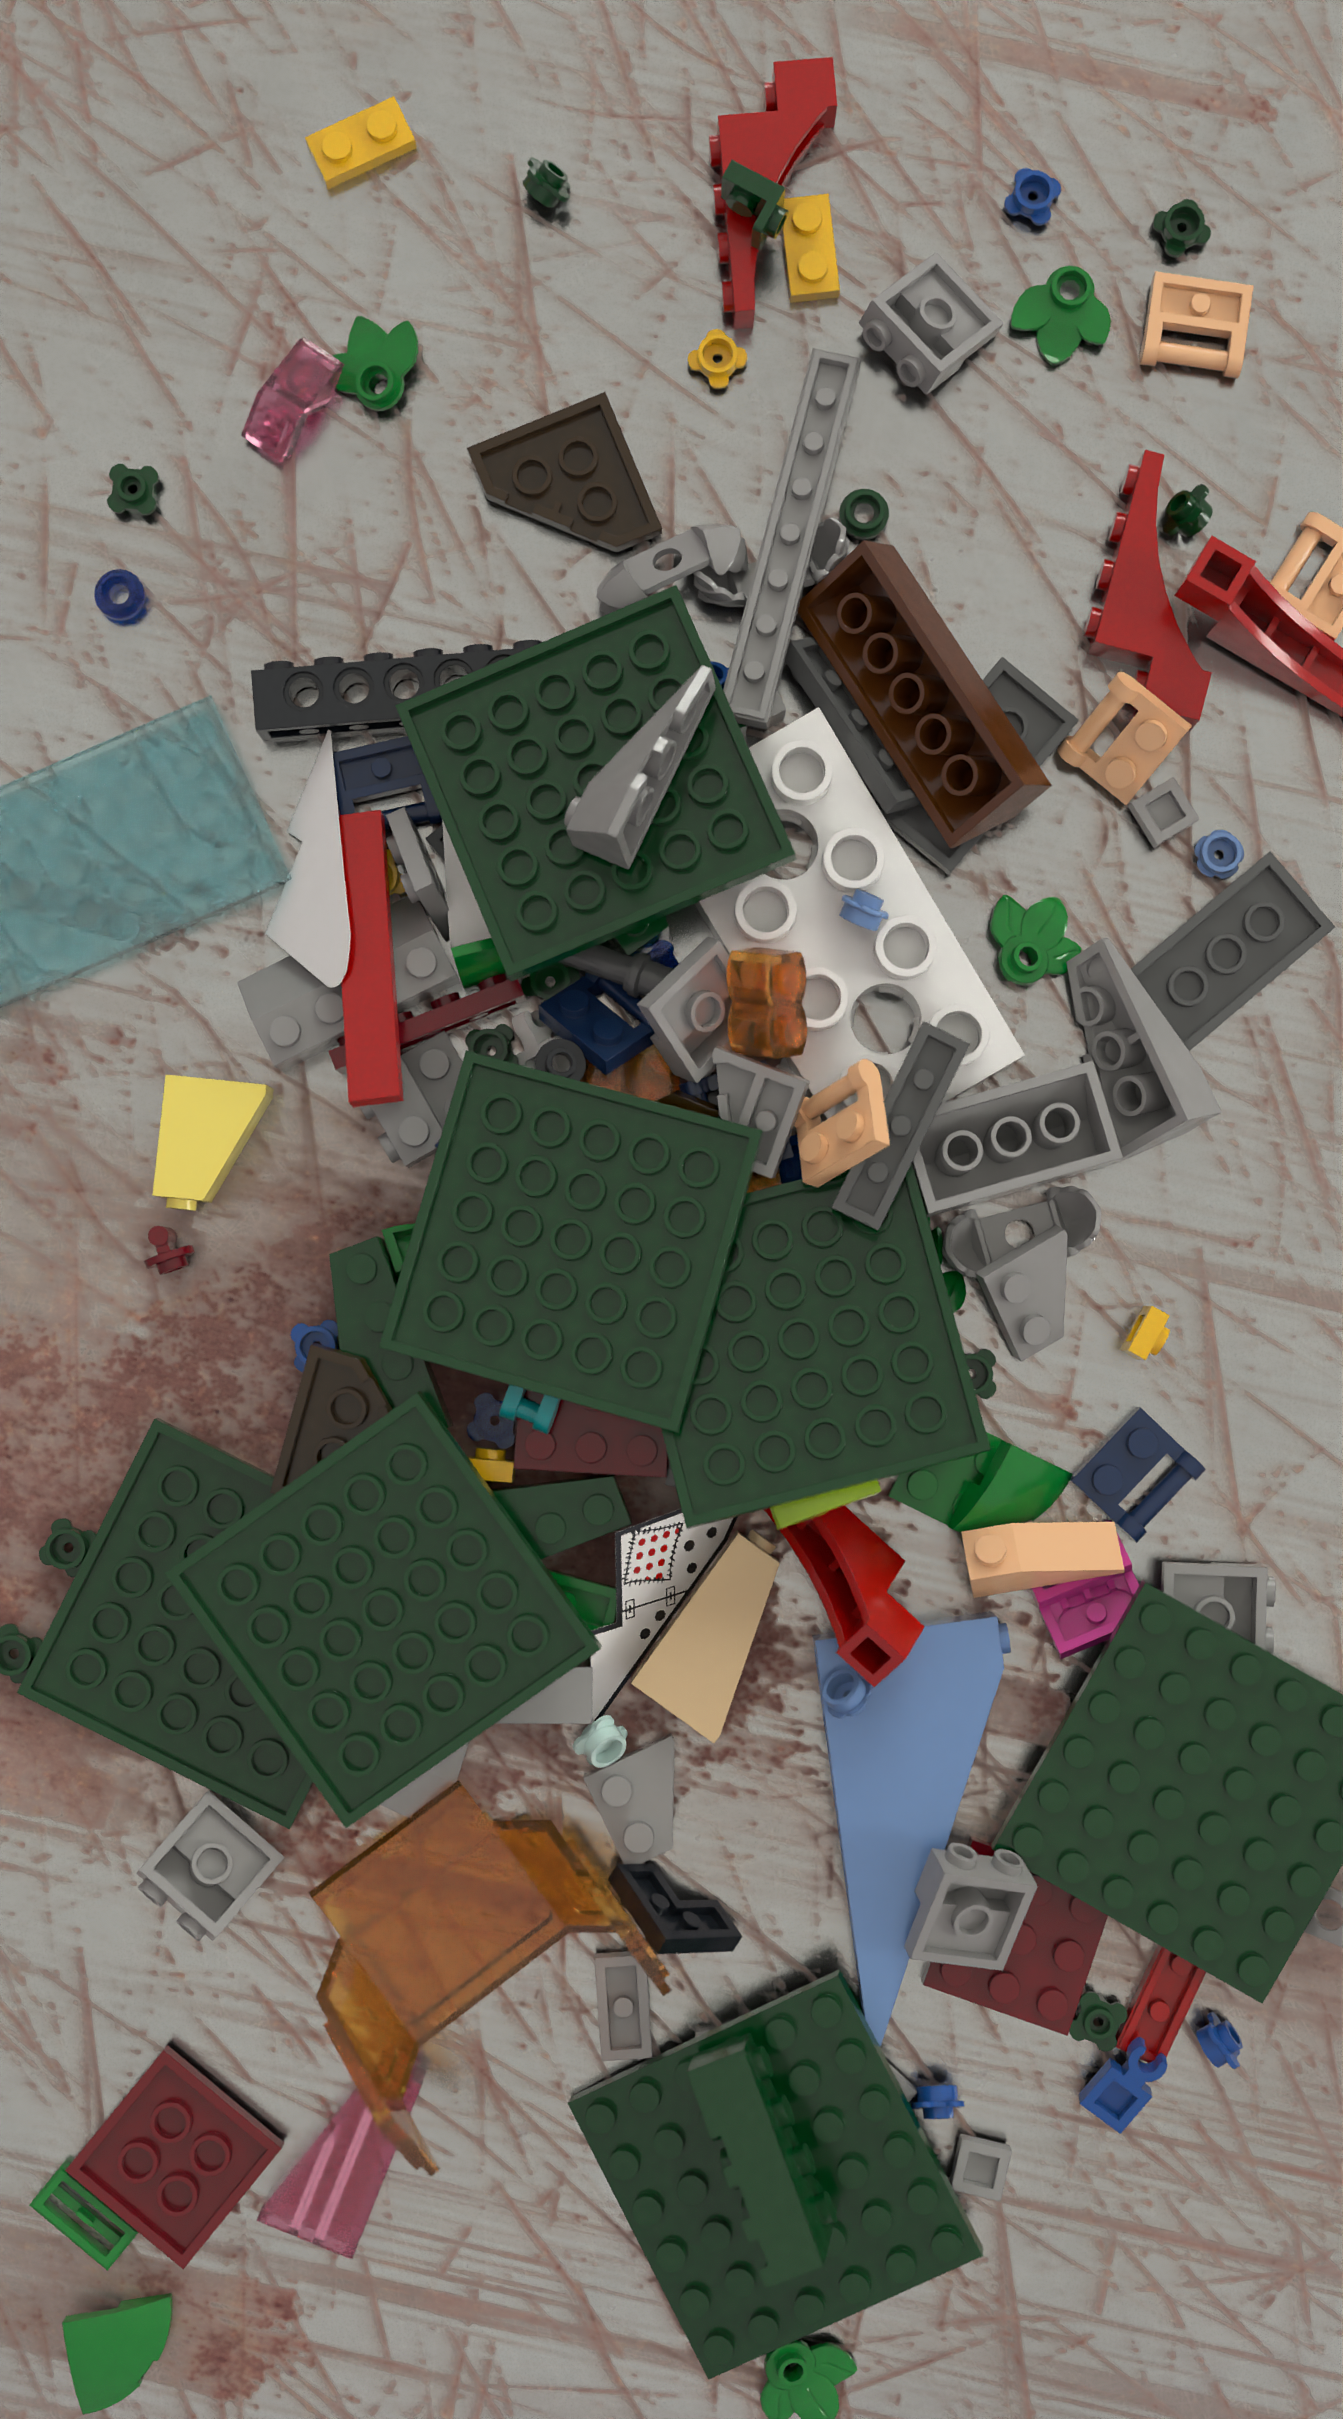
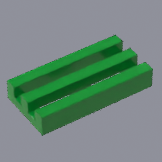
(72, 2229)

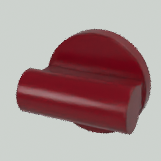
(169, 1256)

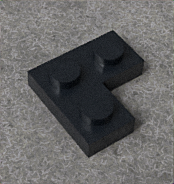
(666, 1921)

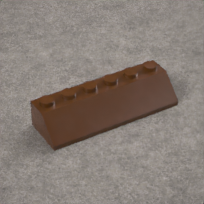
(921, 694)

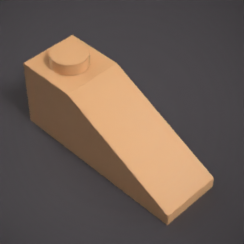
(1039, 1555)

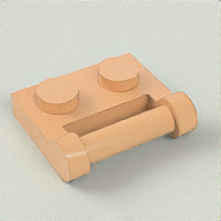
(1197, 308)
(1324, 596)
(1138, 747)
(849, 1135)

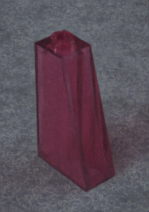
(336, 2176)

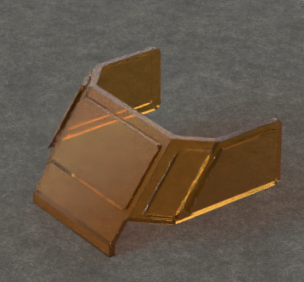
(439, 1924)

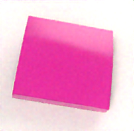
(1087, 1609)

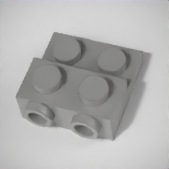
(928, 323)
(691, 1011)
(428, 1088)
(1227, 1594)
(208, 1868)
(970, 1907)

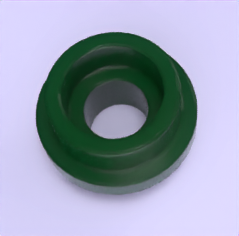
(868, 500)

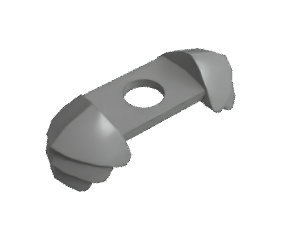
(699, 547)
(733, 588)
(977, 1242)

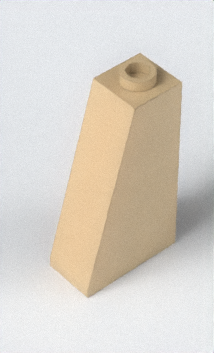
(708, 1641)

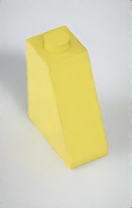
(203, 1135)

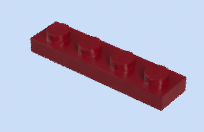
(448, 1014)

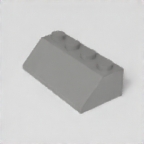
(305, 1017)
(1015, 1139)

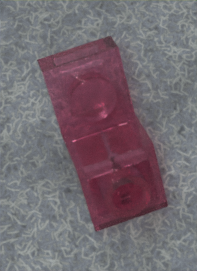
(292, 392)

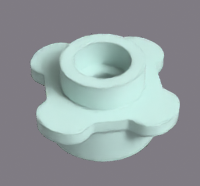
(602, 1742)

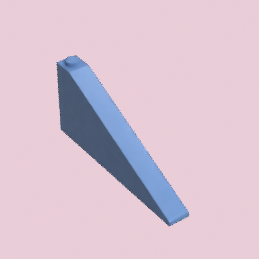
(901, 1782)

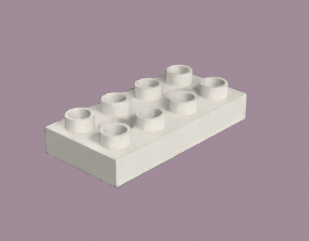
(906, 956)

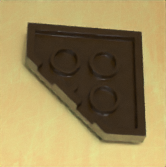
(571, 475)
(332, 1406)

